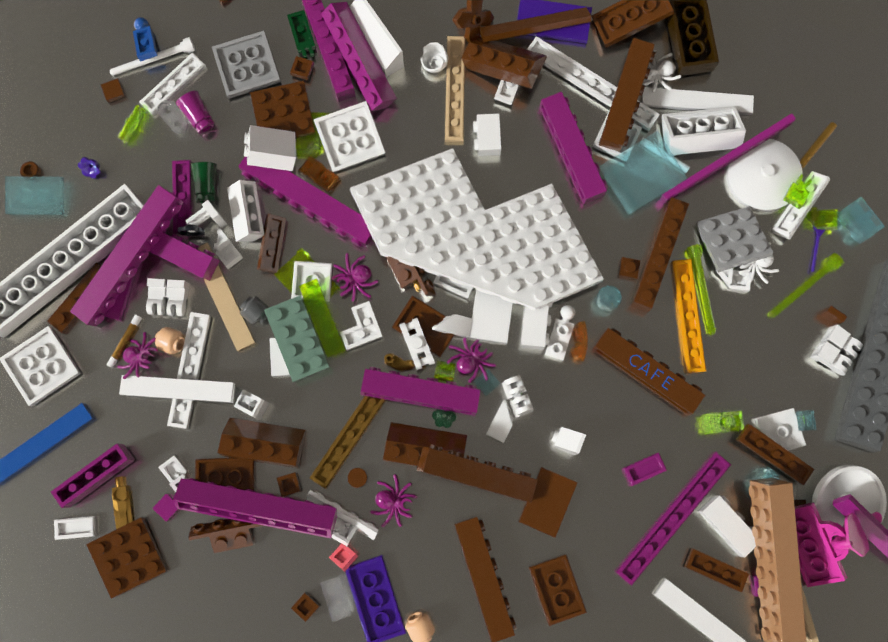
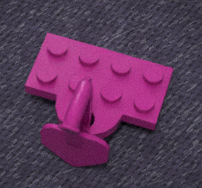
(820, 550)

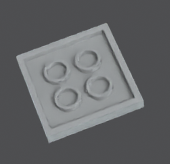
(246, 64)
(734, 239)

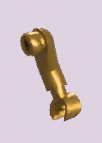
(398, 363)

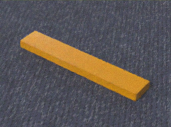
(688, 316)

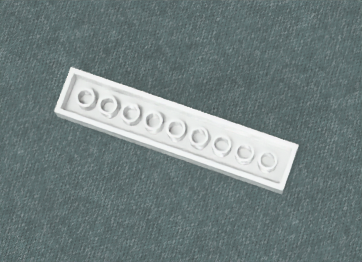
(66, 258)

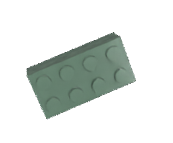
(297, 338)

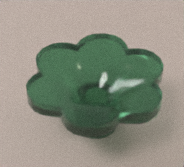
(443, 421)

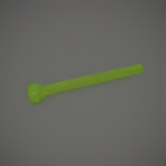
(695, 252)
(833, 262)

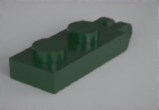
(301, 33)

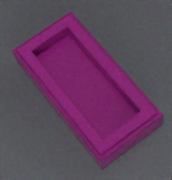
(644, 469)

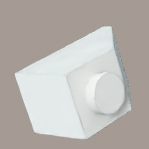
(568, 440)

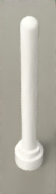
(185, 46)

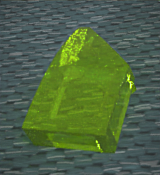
(823, 218)

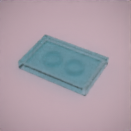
(34, 195)

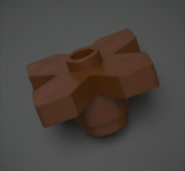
(472, 18)

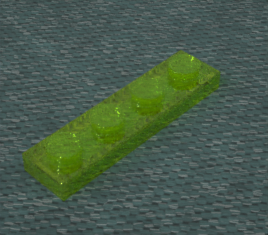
(322, 317)

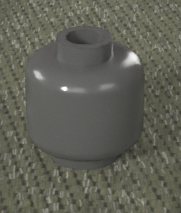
(253, 310)

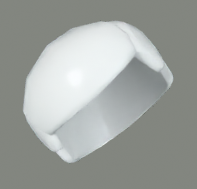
(434, 57)

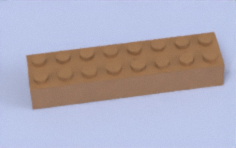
(777, 560)

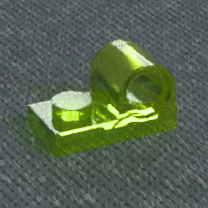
(722, 422)

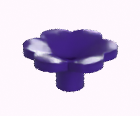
(89, 167)

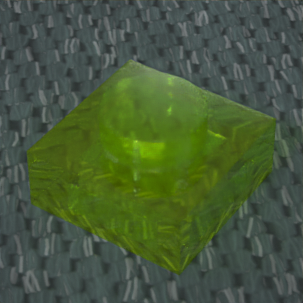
(444, 371)

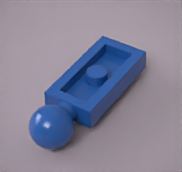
(144, 40)

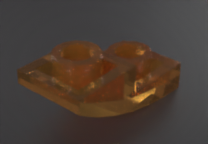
(319, 174)
(580, 348)

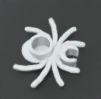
(661, 71)
(759, 264)

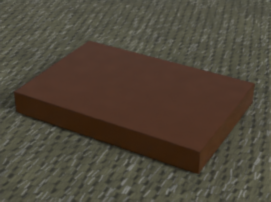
(427, 318)
(226, 472)
(548, 502)
(557, 589)

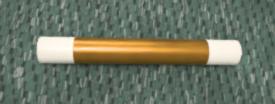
(124, 341)

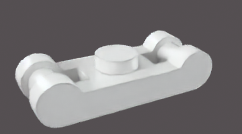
(417, 343)

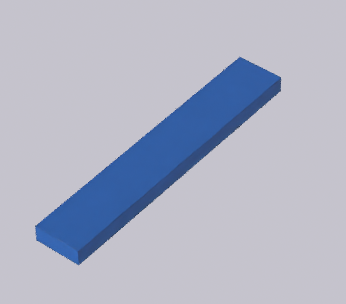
(44, 441)

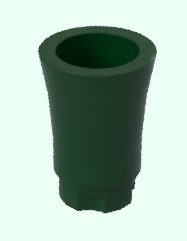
(204, 181)

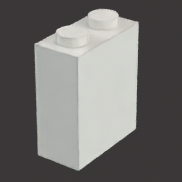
(270, 148)

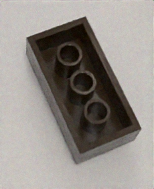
(692, 37)

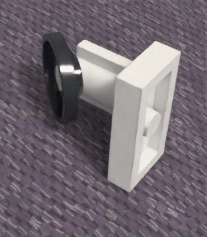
(199, 217)

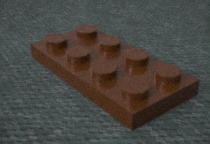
(629, 18)

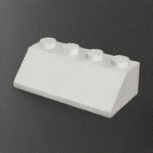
(379, 38)
(703, 130)

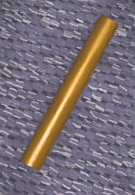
(818, 143)

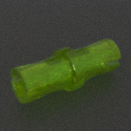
(131, 123)

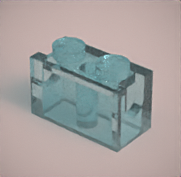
(860, 220)

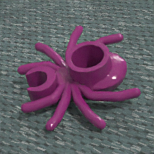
(354, 277)
(137, 356)
(471, 359)
(393, 501)

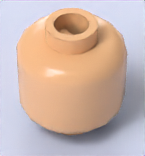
(169, 340)
(420, 627)

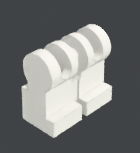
(161, 289)
(833, 342)
(514, 388)

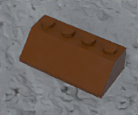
(503, 61)
(262, 442)
(406, 442)

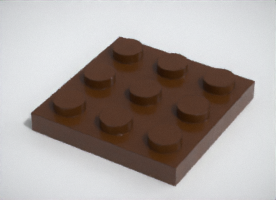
(284, 108)
(127, 557)

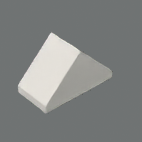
(251, 404)

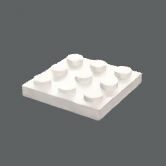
(349, 137)
(39, 366)

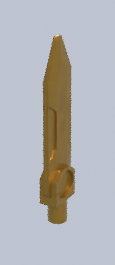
(121, 503)

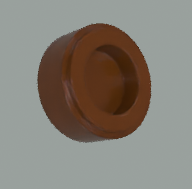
(30, 169)
(357, 477)

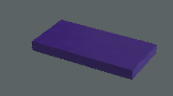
(534, 8)
(375, 600)

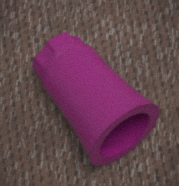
(195, 111)

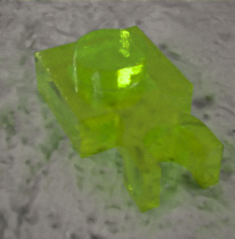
(797, 192)

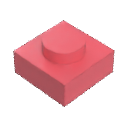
(343, 557)

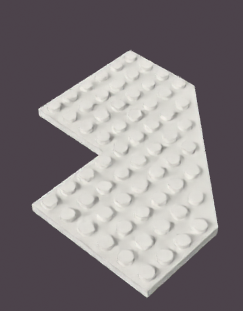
(513, 250)

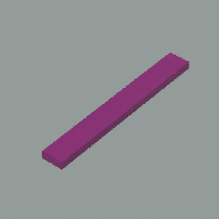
(728, 158)
(673, 518)

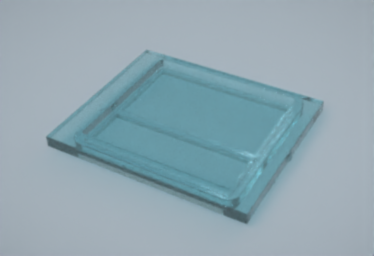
(643, 172)

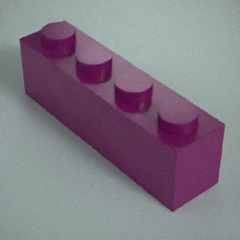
(186, 255)
(92, 476)

